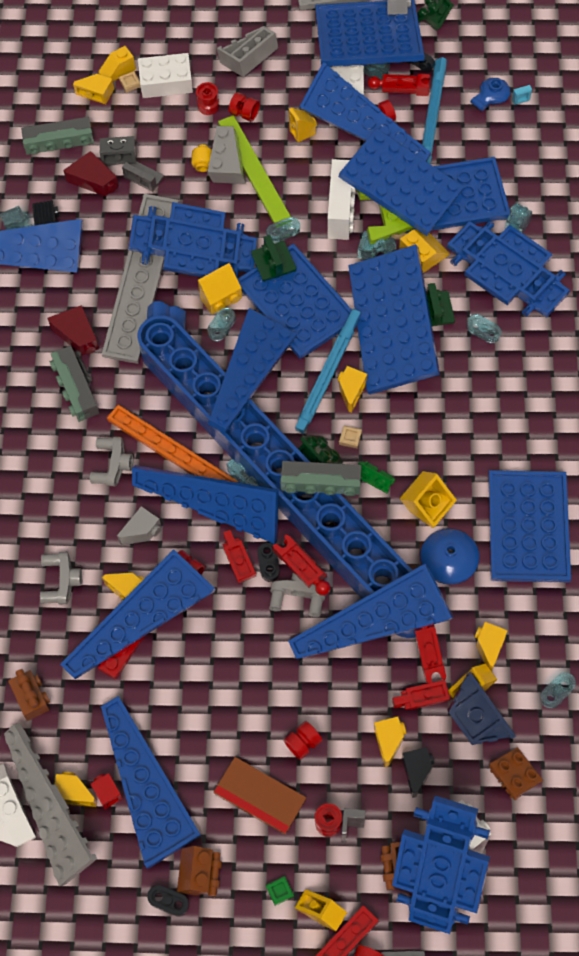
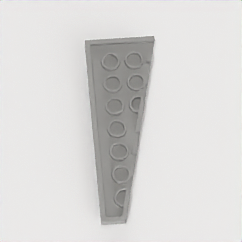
(56, 829)

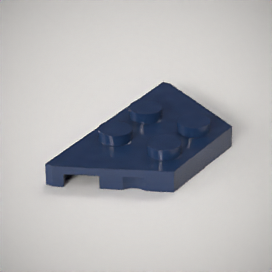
(477, 714)

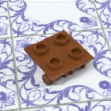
(515, 773)

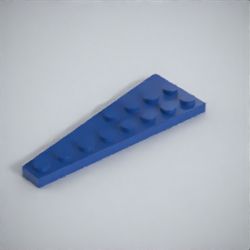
(345, 108)
(43, 246)
(253, 358)
(228, 502)
(156, 600)
(395, 608)
(155, 808)

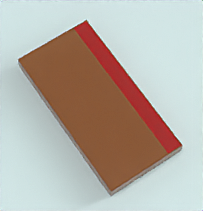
(260, 795)

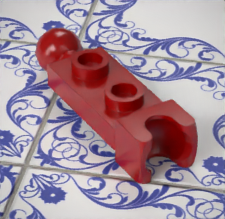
(401, 84)
(301, 565)
(429, 652)

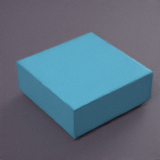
(522, 94)

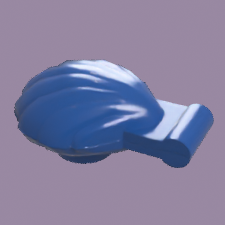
(491, 92)

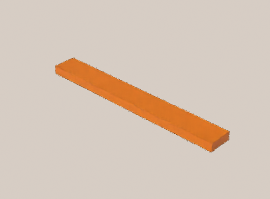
(164, 445)

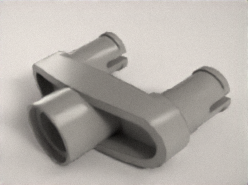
(119, 461)
(68, 578)
(295, 587)

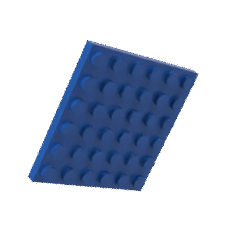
(366, 35)

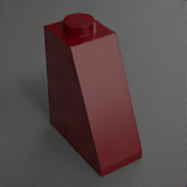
(92, 175)
(74, 330)

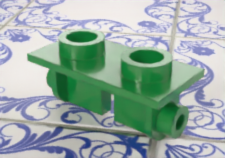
(379, 480)

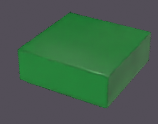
(279, 891)

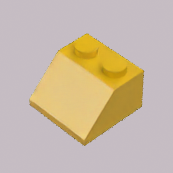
(430, 249)
(219, 289)
(428, 498)

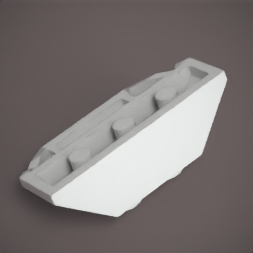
(14, 823)

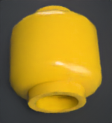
(201, 158)

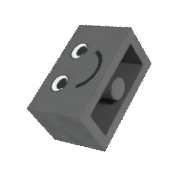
(118, 150)

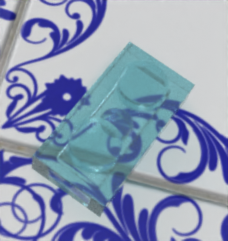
(237, 471)

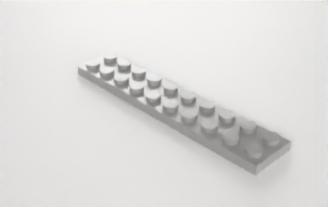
(135, 293)

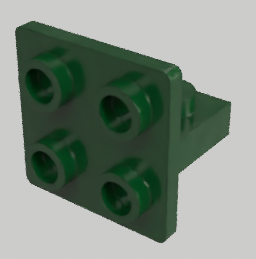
(435, 12)
(273, 259)
(439, 306)
(317, 450)

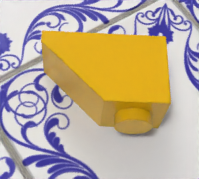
(118, 64)
(95, 88)
(301, 124)
(351, 386)
(122, 583)
(490, 642)
(481, 673)
(389, 737)
(74, 790)
(321, 909)

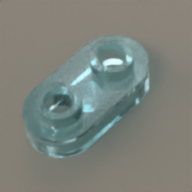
(282, 229)
(220, 325)
(485, 328)
(557, 691)

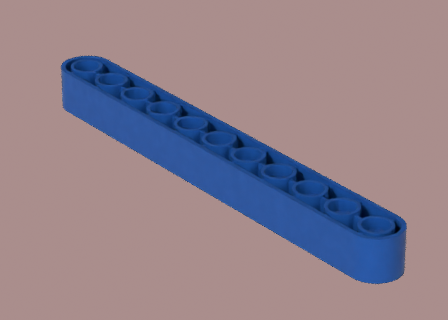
(252, 427)

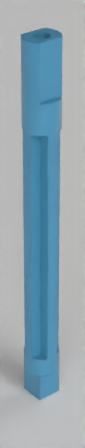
(434, 103)
(327, 372)

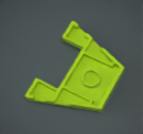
(391, 223)

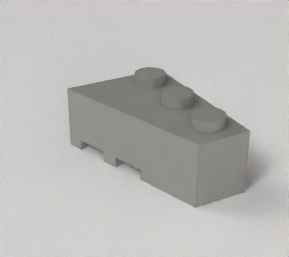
(248, 52)
(225, 158)

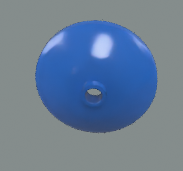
(450, 567)

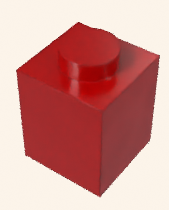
(106, 790)

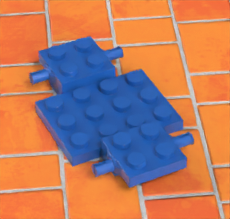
(192, 241)
(509, 266)
(441, 866)

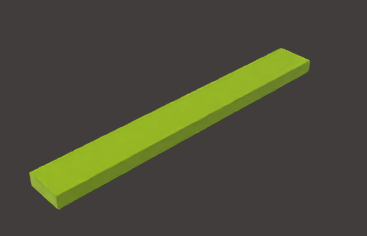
(257, 175)

